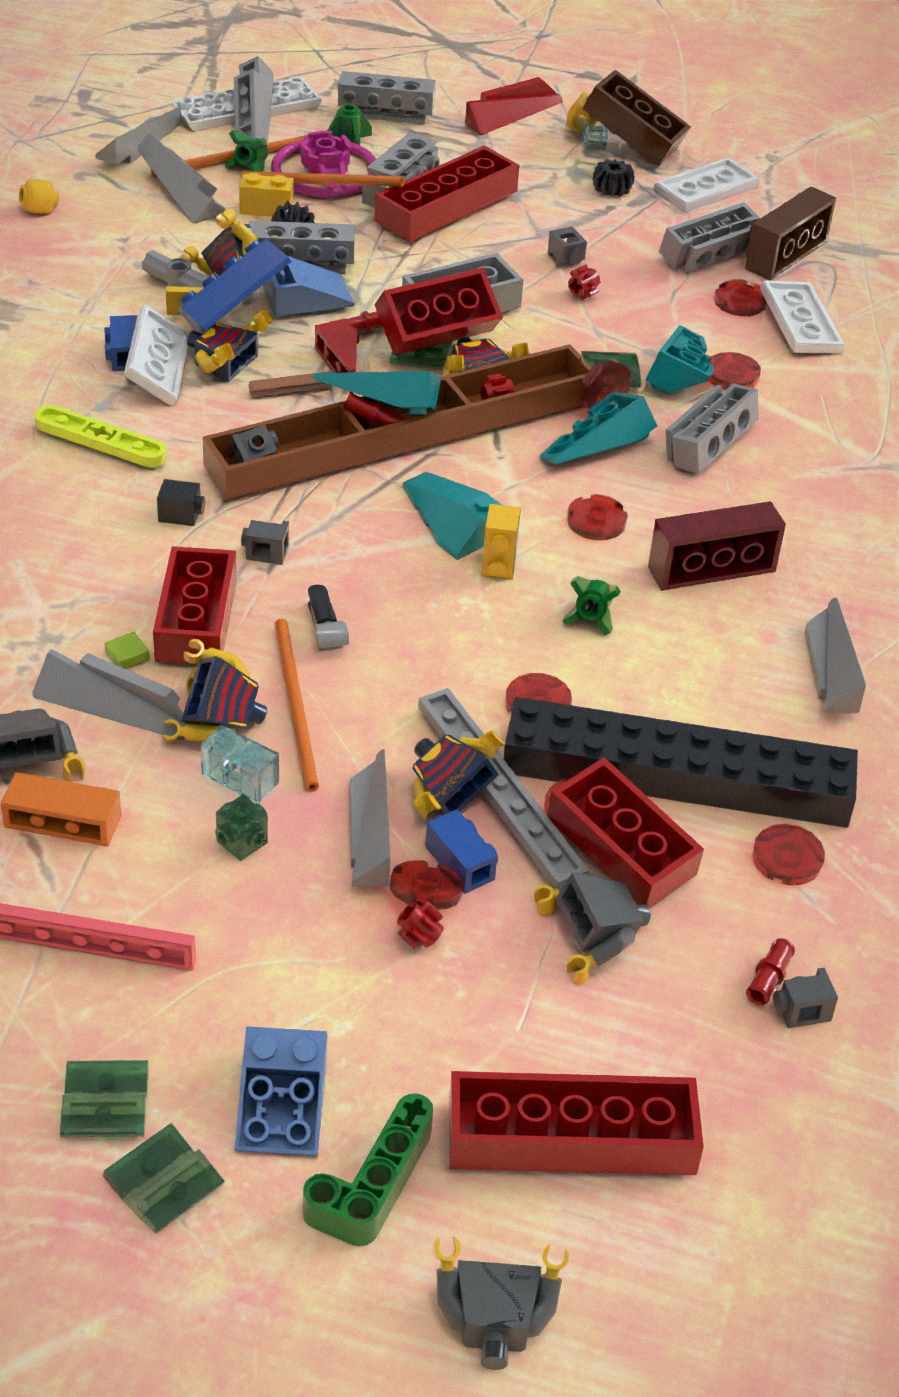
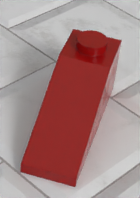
(337, 345)

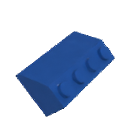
(232, 286)

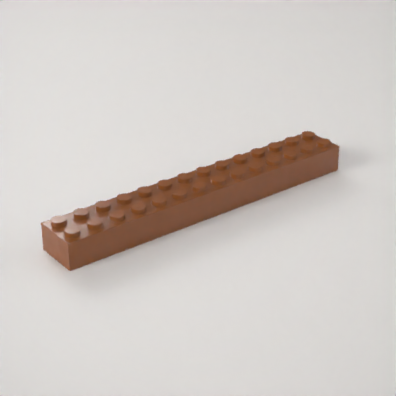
(337, 439)

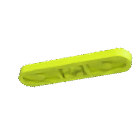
(100, 436)

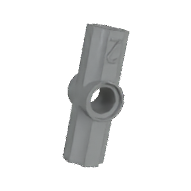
(175, 271)

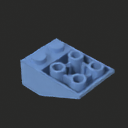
(306, 289)
(282, 1091)

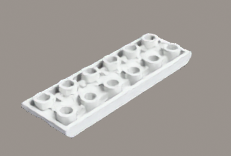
(218, 108)

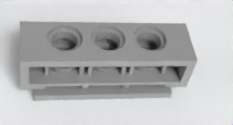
(400, 97)
(406, 158)
(723, 233)
(314, 247)
(711, 426)

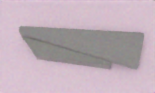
(253, 98)
(126, 145)
(181, 180)
(835, 661)
(108, 692)
(370, 825)

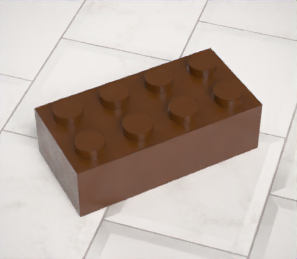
(636, 117)
(790, 233)

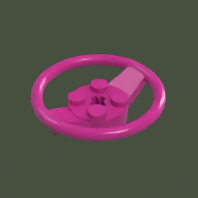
(324, 155)

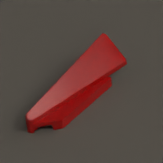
(509, 104)

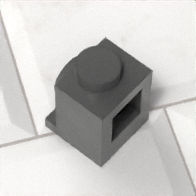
(567, 252)
(246, 451)
(266, 541)
(806, 1000)

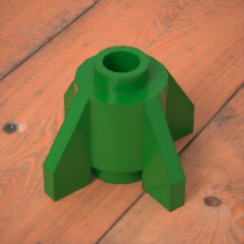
(351, 123)
(248, 152)
(593, 602)

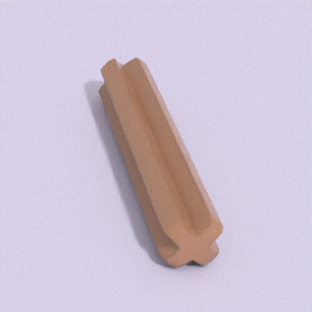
(285, 385)

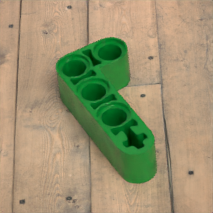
(380, 1166)

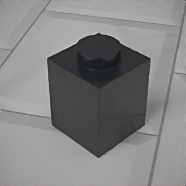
(180, 502)

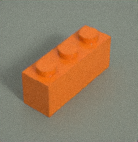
(61, 809)

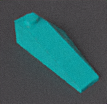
(681, 362)
(404, 389)
(611, 423)
(452, 511)

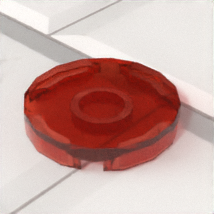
(739, 298)
(734, 368)
(603, 380)
(597, 517)
(537, 687)
(788, 854)
(418, 883)

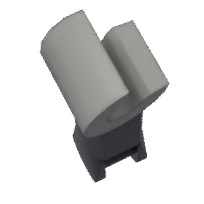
(329, 631)

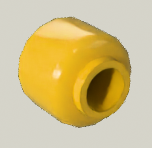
(38, 196)

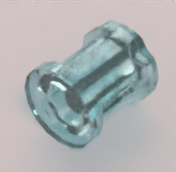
(587, 137)

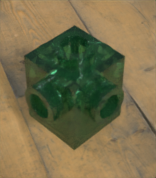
(242, 827)

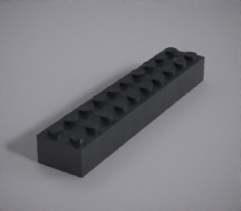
(686, 761)

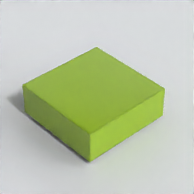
(127, 650)

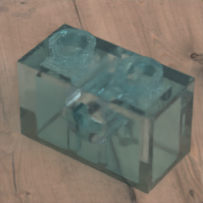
(240, 763)

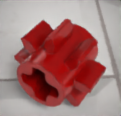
(584, 282)
(496, 386)
(420, 924)

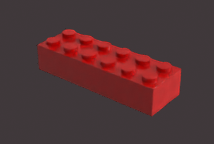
(446, 193)
(574, 1123)

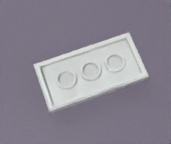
(706, 184)
(802, 317)
(157, 355)

